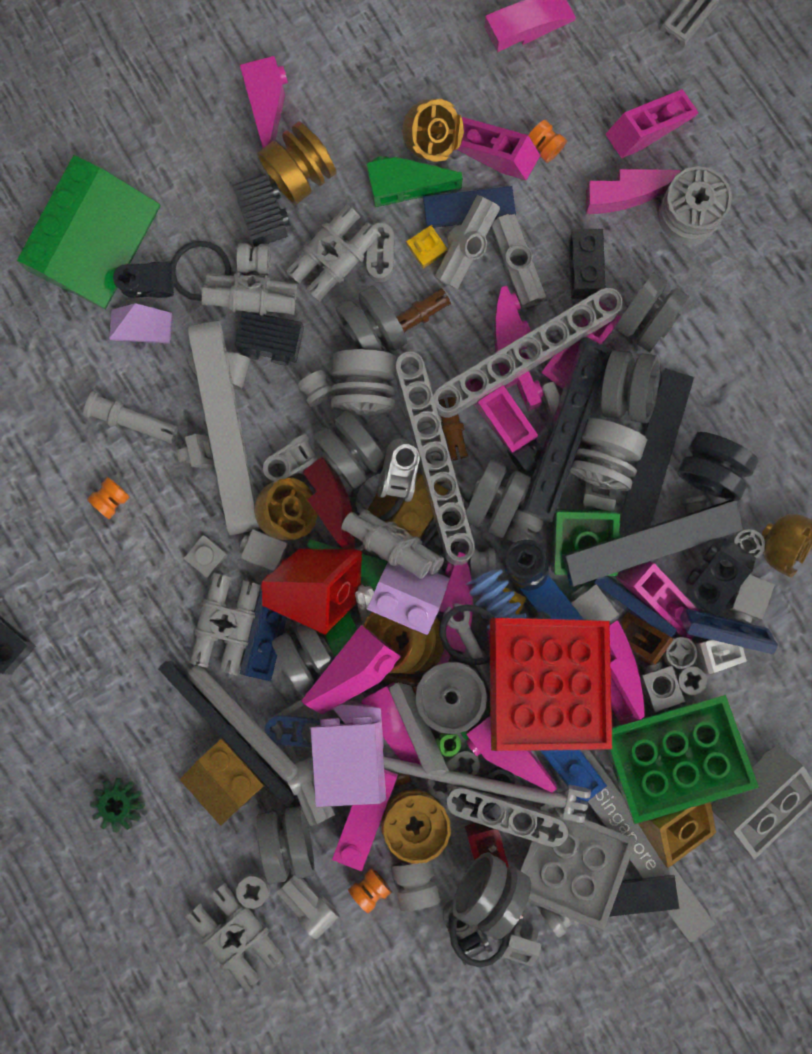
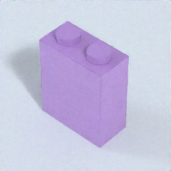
(408, 598)
(348, 762)

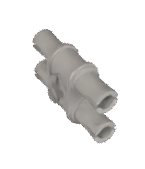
(331, 238)
(249, 293)
(392, 543)
(209, 631)
(231, 954)

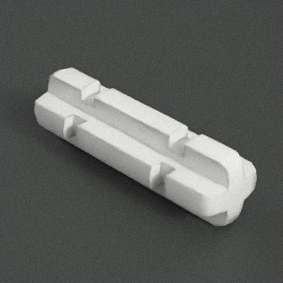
(363, 598)

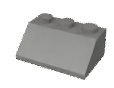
(766, 812)

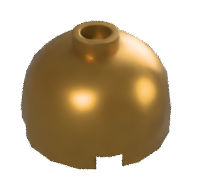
(432, 129)
(284, 509)
(787, 542)

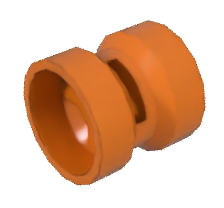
(547, 141)
(108, 498)
(375, 885)

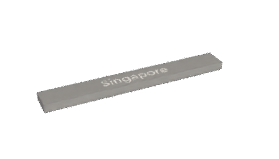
(614, 814)

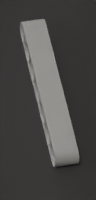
(537, 341)
(223, 426)
(429, 443)

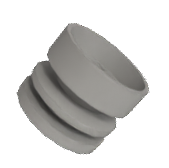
(693, 222)
(364, 377)
(609, 448)

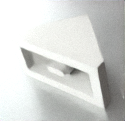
(717, 656)

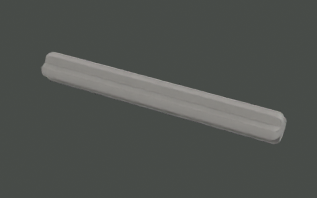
(243, 723)

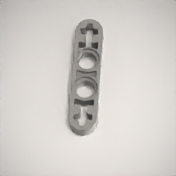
(508, 812)

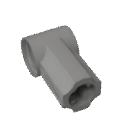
(303, 787)
(313, 912)

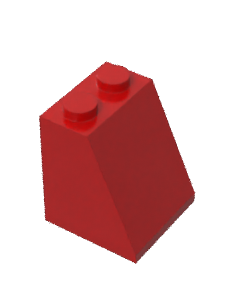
(314, 586)

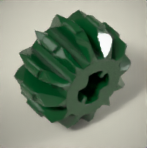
(116, 817)

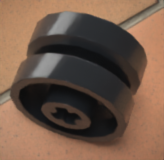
(717, 466)

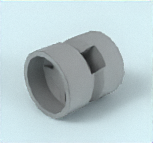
(416, 887)

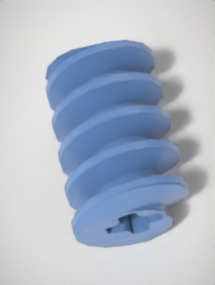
(494, 597)

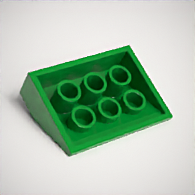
(88, 232)
(680, 760)

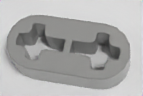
(387, 253)
(453, 764)

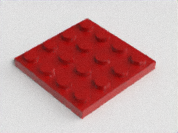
(550, 684)

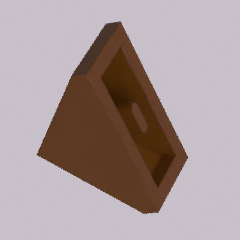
(644, 639)

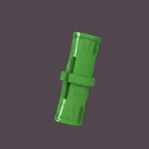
(455, 747)

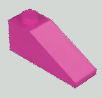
(266, 95)
(650, 122)
(499, 148)
(657, 593)
(355, 669)
(517, 762)
(361, 829)

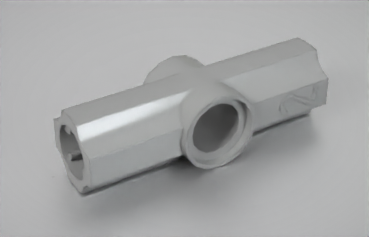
(467, 242)
(511, 244)

